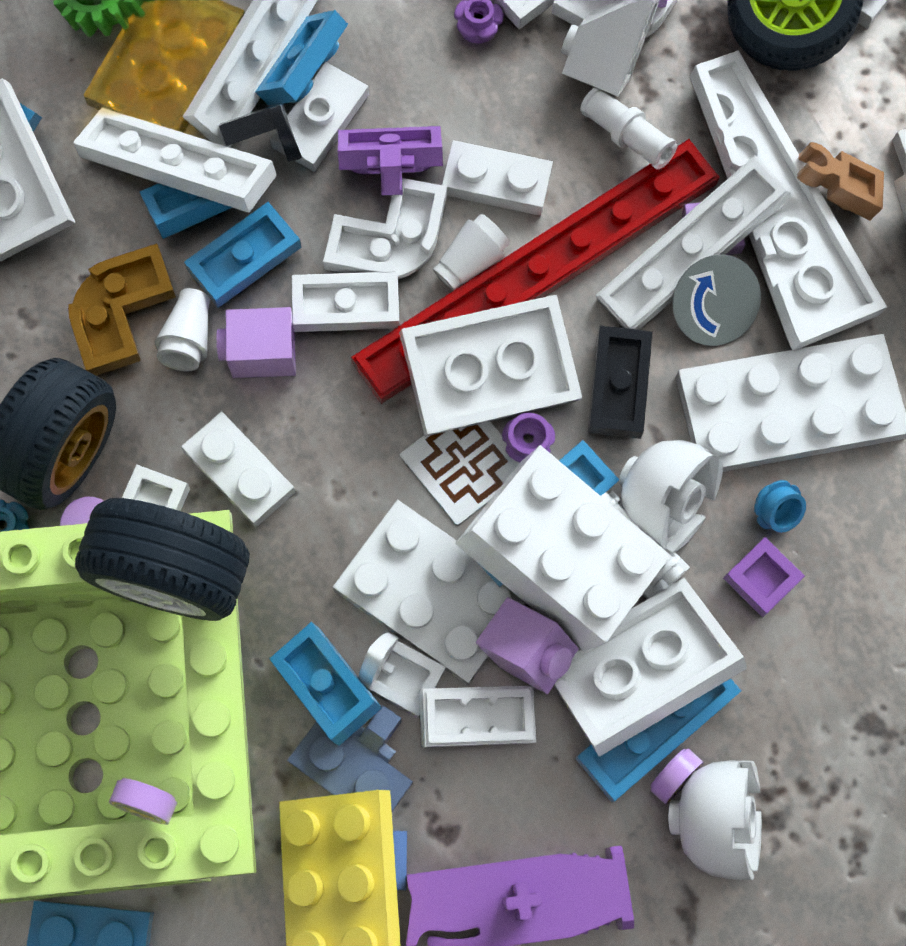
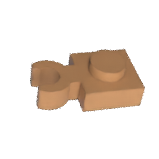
(849, 181)

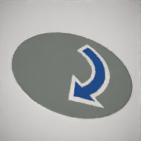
(716, 300)

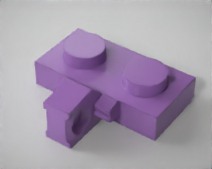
(390, 153)

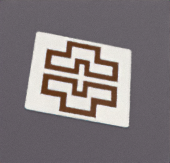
(461, 467)

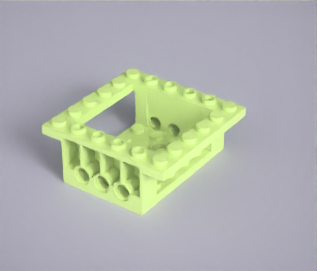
(167, 719)

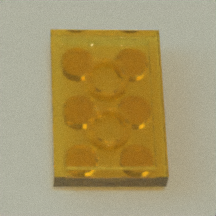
(163, 60)

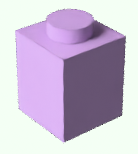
(258, 342)
(527, 645)

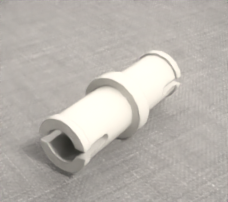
(629, 127)

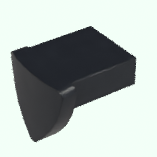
(259, 123)

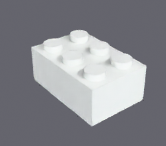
(563, 549)

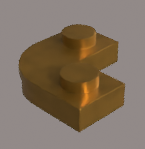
(105, 299)

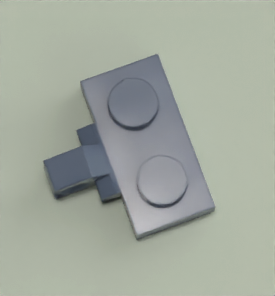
(357, 763)

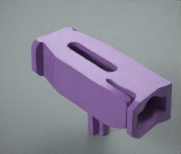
(521, 900)

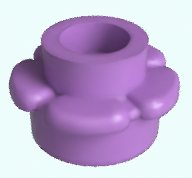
(475, 29)
(526, 424)

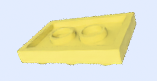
(339, 870)

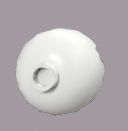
(667, 488)
(720, 819)

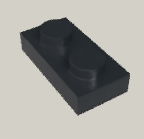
(620, 382)

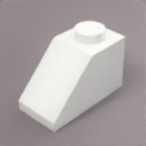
(608, 44)

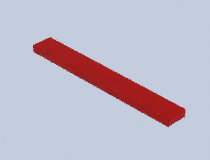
(551, 257)

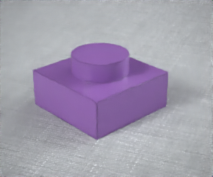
(763, 577)

